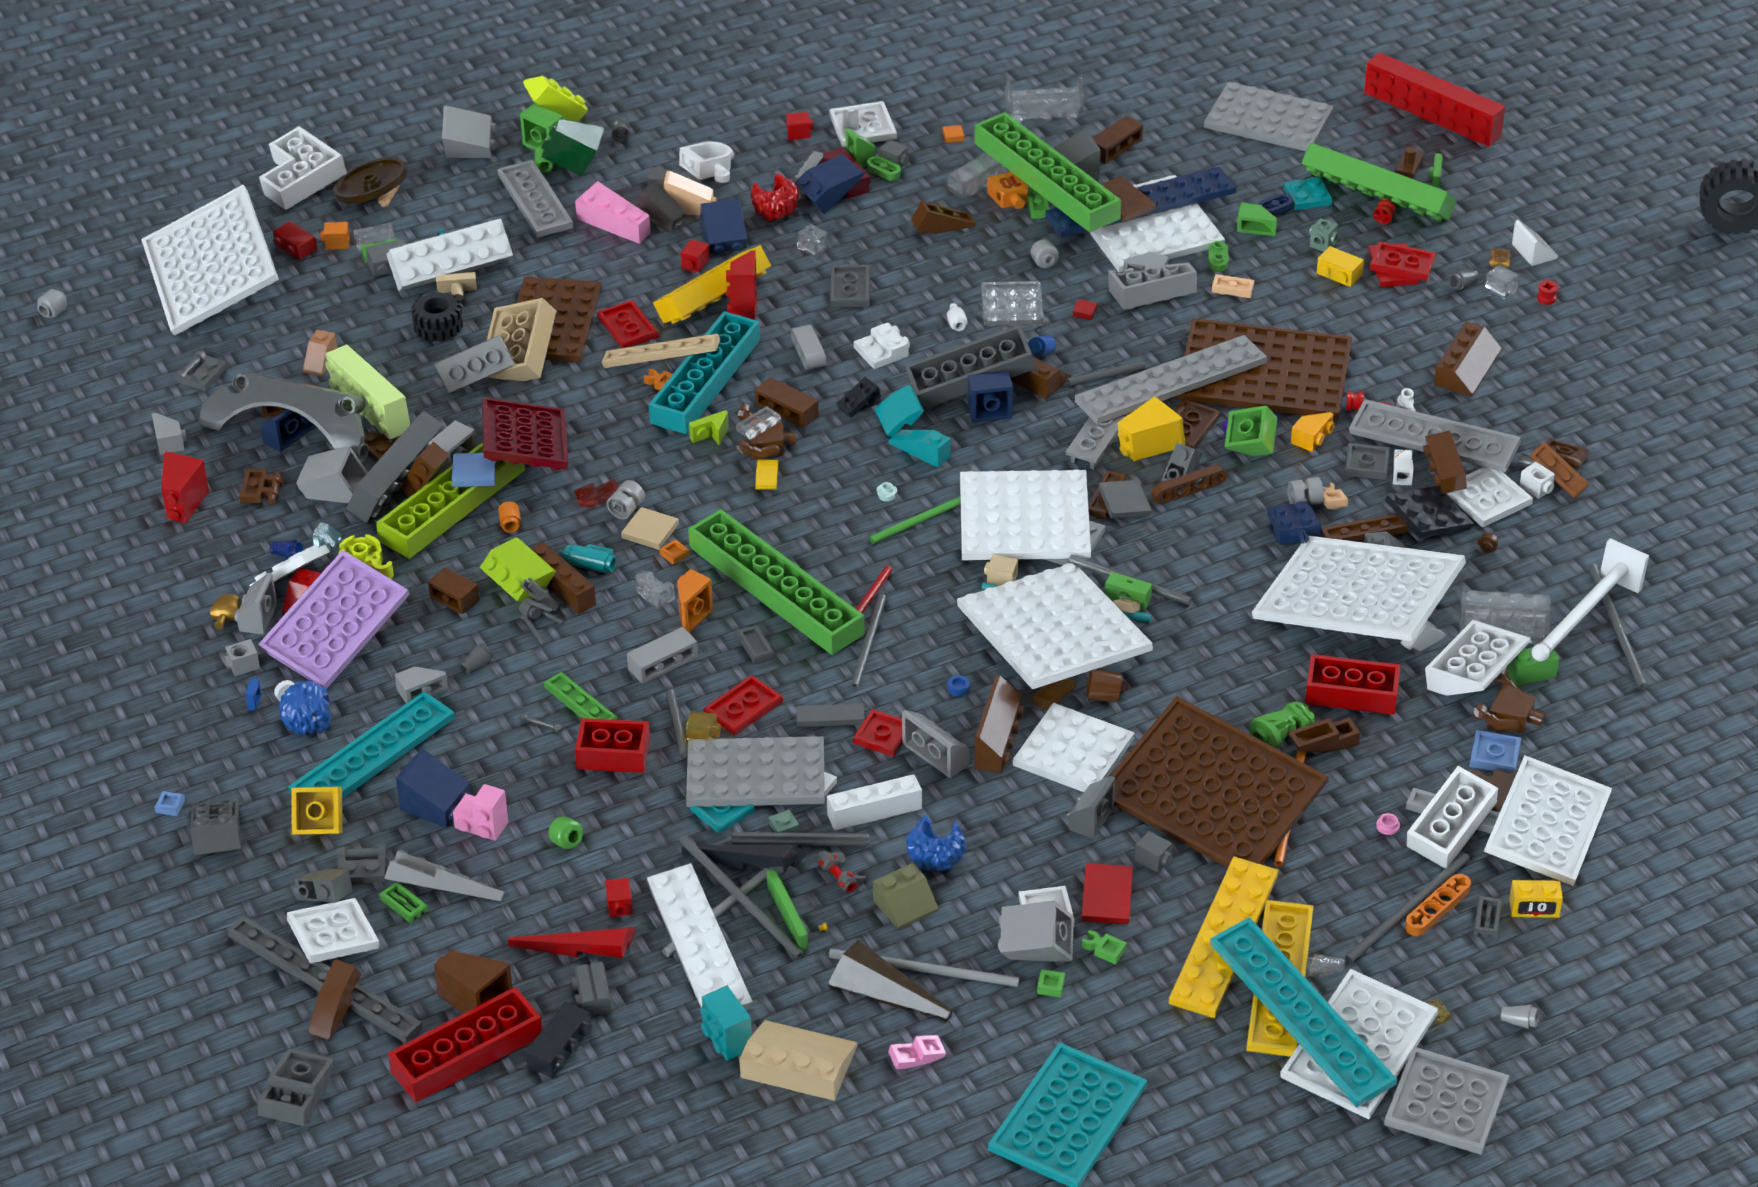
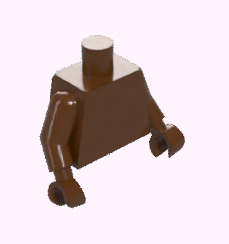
(766, 444)
(1511, 709)

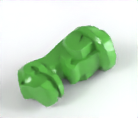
(1274, 726)

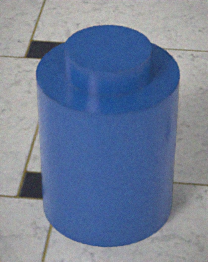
(1042, 346)

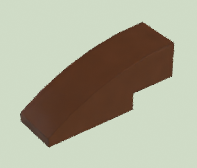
(1326, 736)
(333, 999)

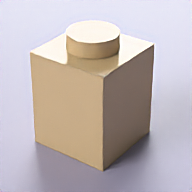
(1001, 570)

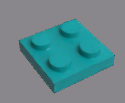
(1307, 193)

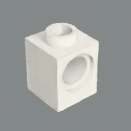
(1537, 480)

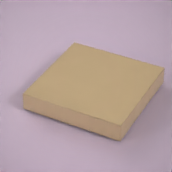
(650, 528)

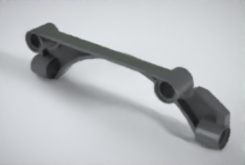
(322, 406)

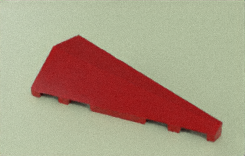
(600, 942)

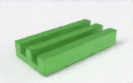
(400, 904)

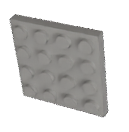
(1447, 1100)

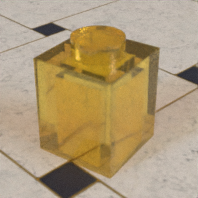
(702, 726)

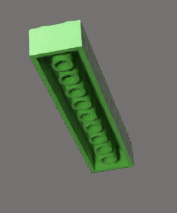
(1048, 172)
(777, 582)

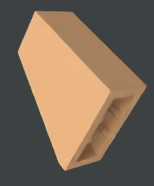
(687, 192)

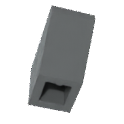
(1182, 462)
(324, 885)

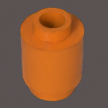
(509, 517)

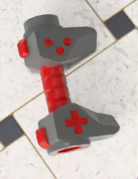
(830, 863)

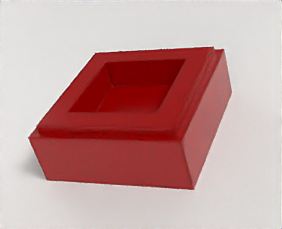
(1085, 309)

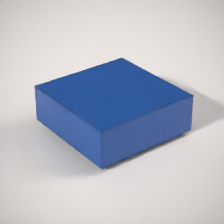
(253, 694)

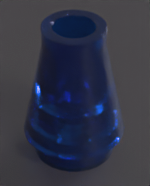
(286, 548)

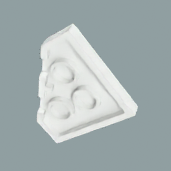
(296, 562)

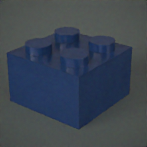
(990, 396)

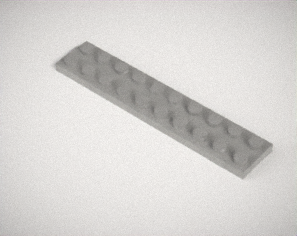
(1170, 379)

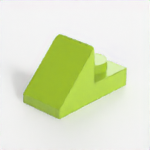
(710, 426)

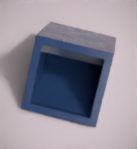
(723, 225)
(430, 789)

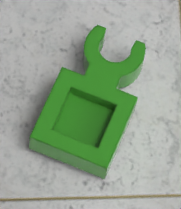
(1106, 948)

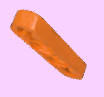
(1434, 902)

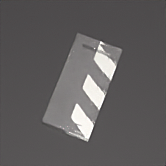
(758, 422)

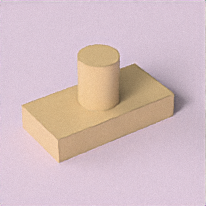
(456, 283)

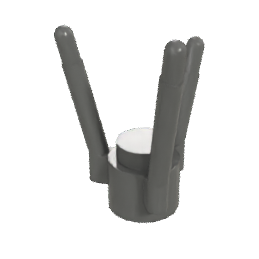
(532, 610)

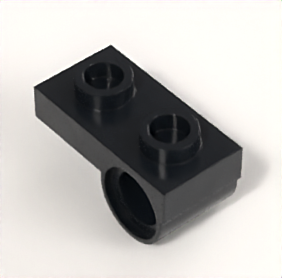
(860, 395)

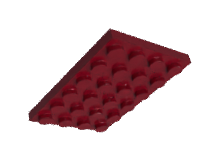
(524, 434)

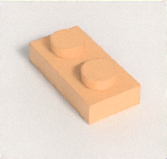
(1232, 286)

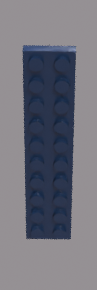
(1166, 194)

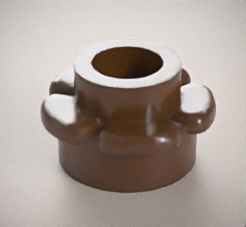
(1488, 542)

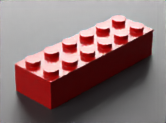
(465, 1044)

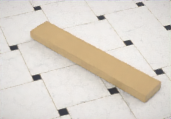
(661, 350)

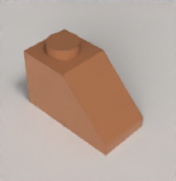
(318, 345)

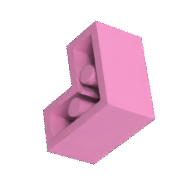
(483, 813)

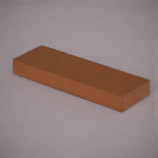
(1565, 475)

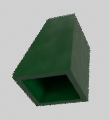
(572, 145)

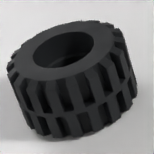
(437, 316)

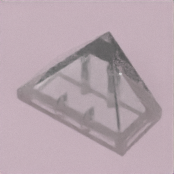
(374, 234)

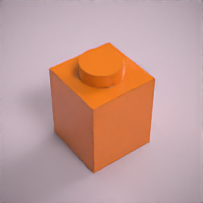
(335, 235)

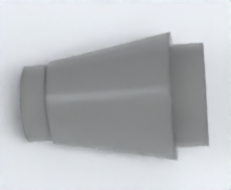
(1522, 1016)

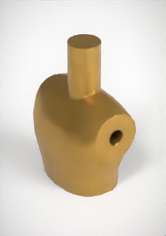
(224, 609)

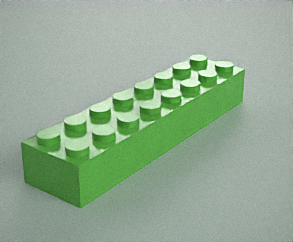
(1379, 181)

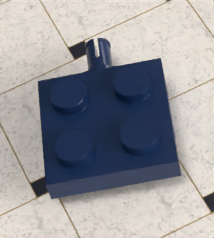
(1294, 522)

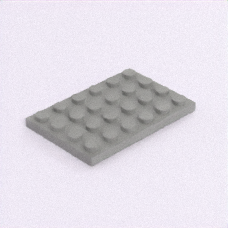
(1268, 116)
(755, 771)

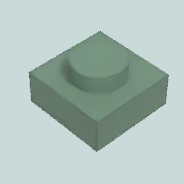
(784, 822)

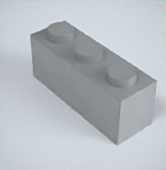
(662, 655)

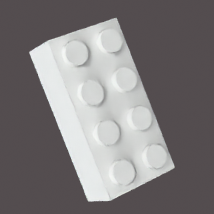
(1452, 817)

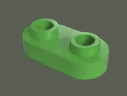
(884, 168)
(1218, 256)

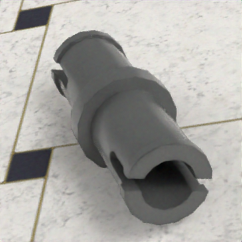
(539, 594)

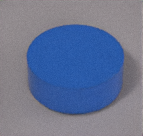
(958, 686)

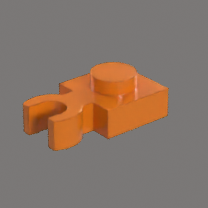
(657, 379)

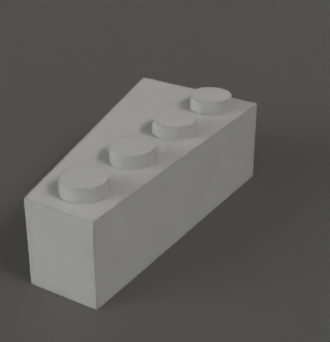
(1152, 284)

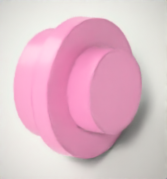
(1388, 824)

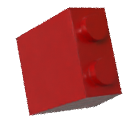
(183, 485)

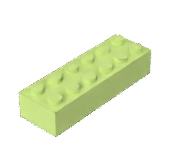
(383, 402)

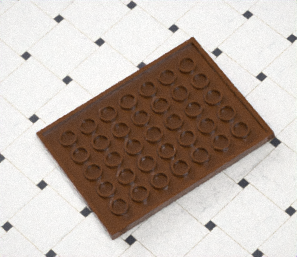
(1214, 785)

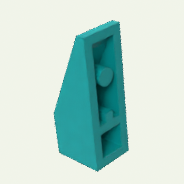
(924, 444)

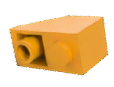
(1311, 430)

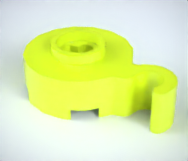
(368, 551)

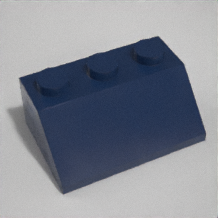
(285, 429)

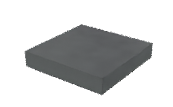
(1367, 461)
(1124, 499)

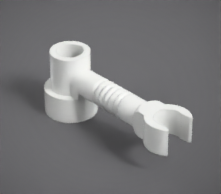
(1406, 399)

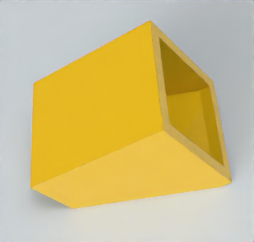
(1150, 430)

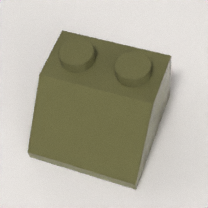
(904, 896)

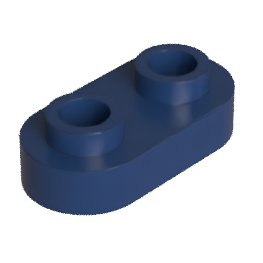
(1277, 204)

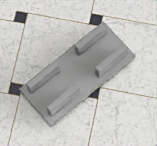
(474, 363)
(1093, 441)

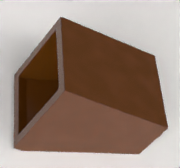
(470, 979)

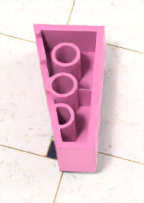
(612, 213)

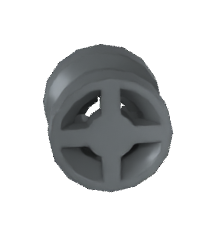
(620, 134)

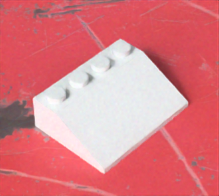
(1473, 659)

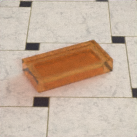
(1053, 693)

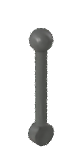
(557, 727)

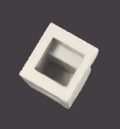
(1402, 465)

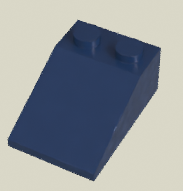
(828, 182)

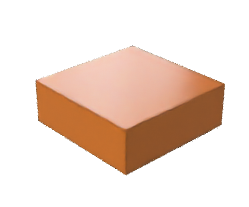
(953, 134)
(674, 552)

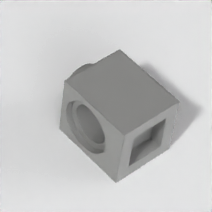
(241, 657)

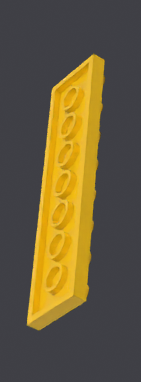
(1289, 929)
(1205, 973)

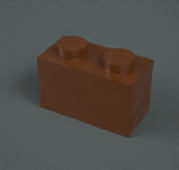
(453, 590)

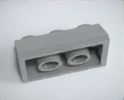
(934, 744)

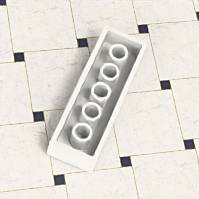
(449, 254)

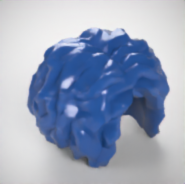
(305, 708)
(933, 852)

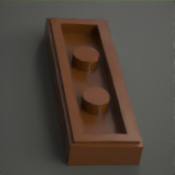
(1097, 506)

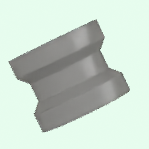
(850, 119)

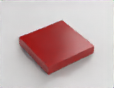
(880, 733)

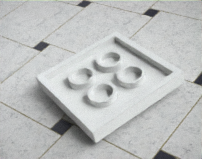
(873, 122)
(1490, 496)
(332, 930)

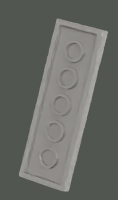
(535, 198)

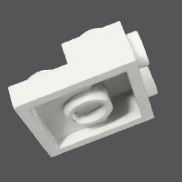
(883, 346)

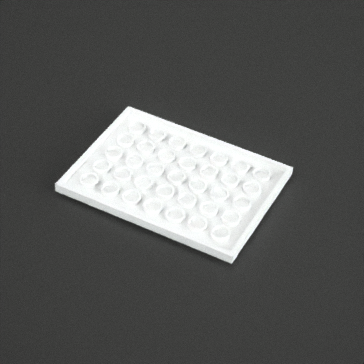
(209, 260)
(1359, 588)
(1054, 625)

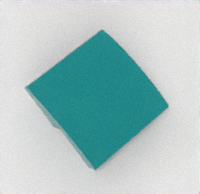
(899, 409)

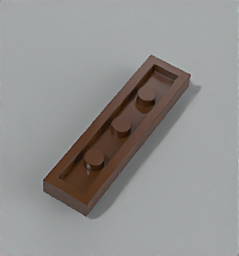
(1356, 530)

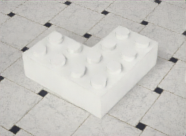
(302, 168)

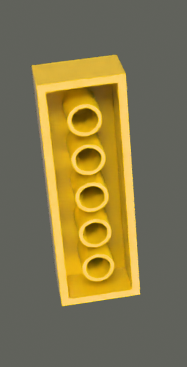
(703, 290)

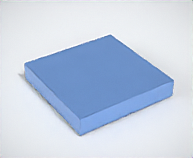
(472, 470)
(1495, 752)

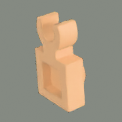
(1334, 498)

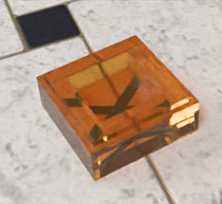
(1500, 257)

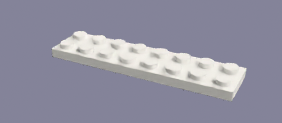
(696, 934)

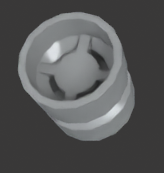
(1308, 491)
(625, 499)

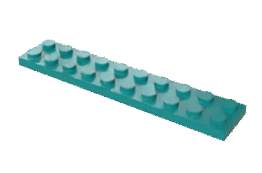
(1303, 1012)

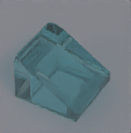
(326, 535)

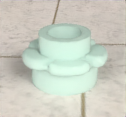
(886, 491)

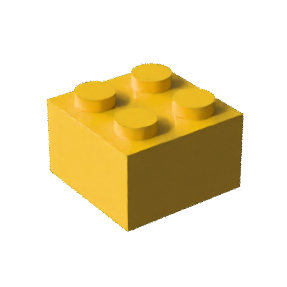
(316, 810)

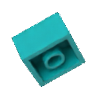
(725, 1022)

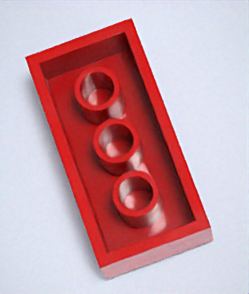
(1352, 684)

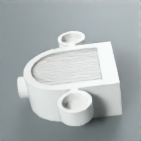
(707, 160)

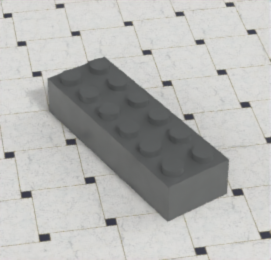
(947, 373)
(392, 468)

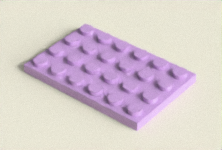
(334, 619)

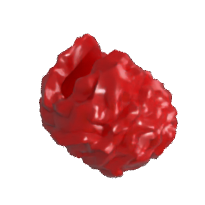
(778, 202)

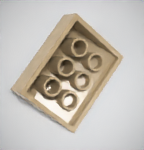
(526, 334)
(797, 1059)

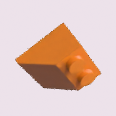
(694, 599)

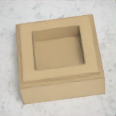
(1127, 605)

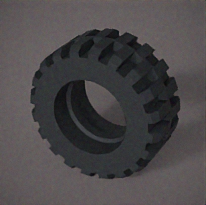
(1724, 179)

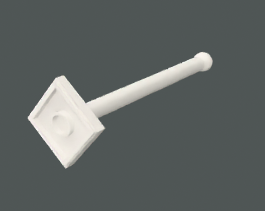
(1619, 566)

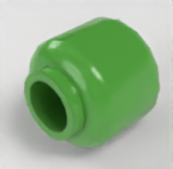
(565, 832)

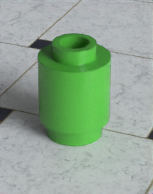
(543, 164)

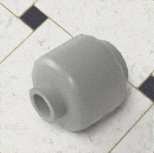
(1044, 253)
(52, 303)

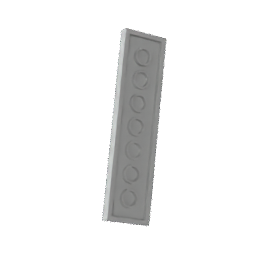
(1409, 429)

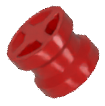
(1384, 211)
(1547, 292)
(1354, 400)

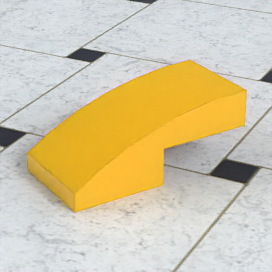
(766, 474)

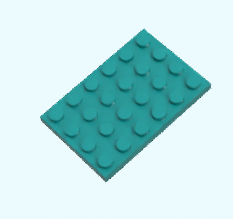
(1067, 1115)

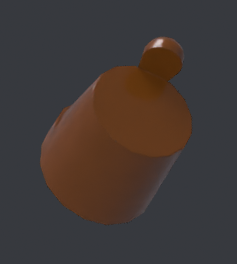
(1105, 685)

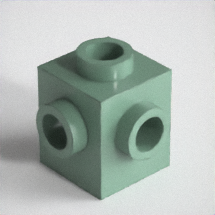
(1323, 234)

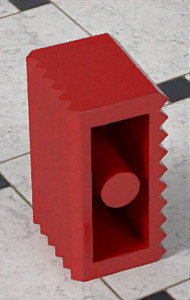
(294, 240)

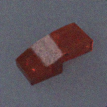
(593, 496)

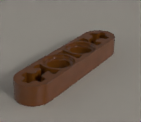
(1168, 492)

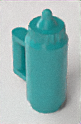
(590, 557)

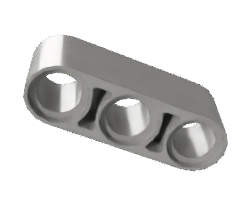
(808, 347)

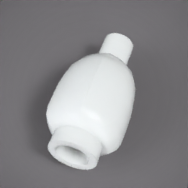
(956, 317)

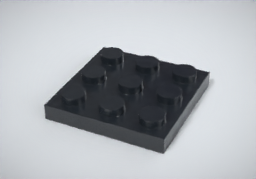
(1428, 511)

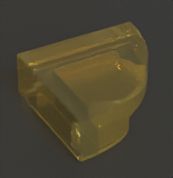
(1443, 1013)

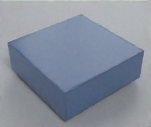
(169, 803)

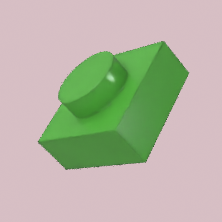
(1051, 983)

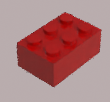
(612, 745)

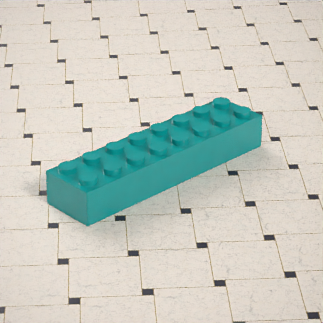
(704, 374)

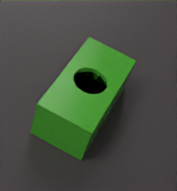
(1118, 587)

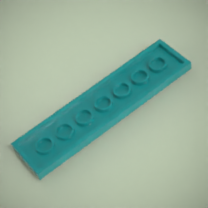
(379, 746)

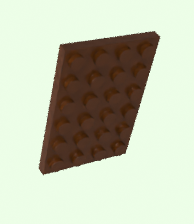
(575, 309)

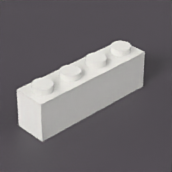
(874, 802)

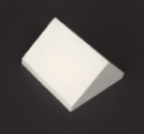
(1531, 245)

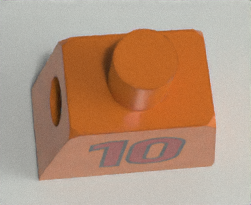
(1007, 190)

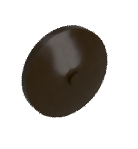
(370, 180)

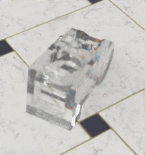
(654, 590)

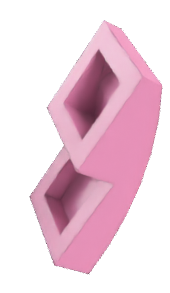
(920, 1052)

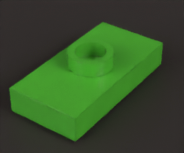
(1435, 172)

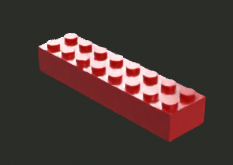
(1434, 99)

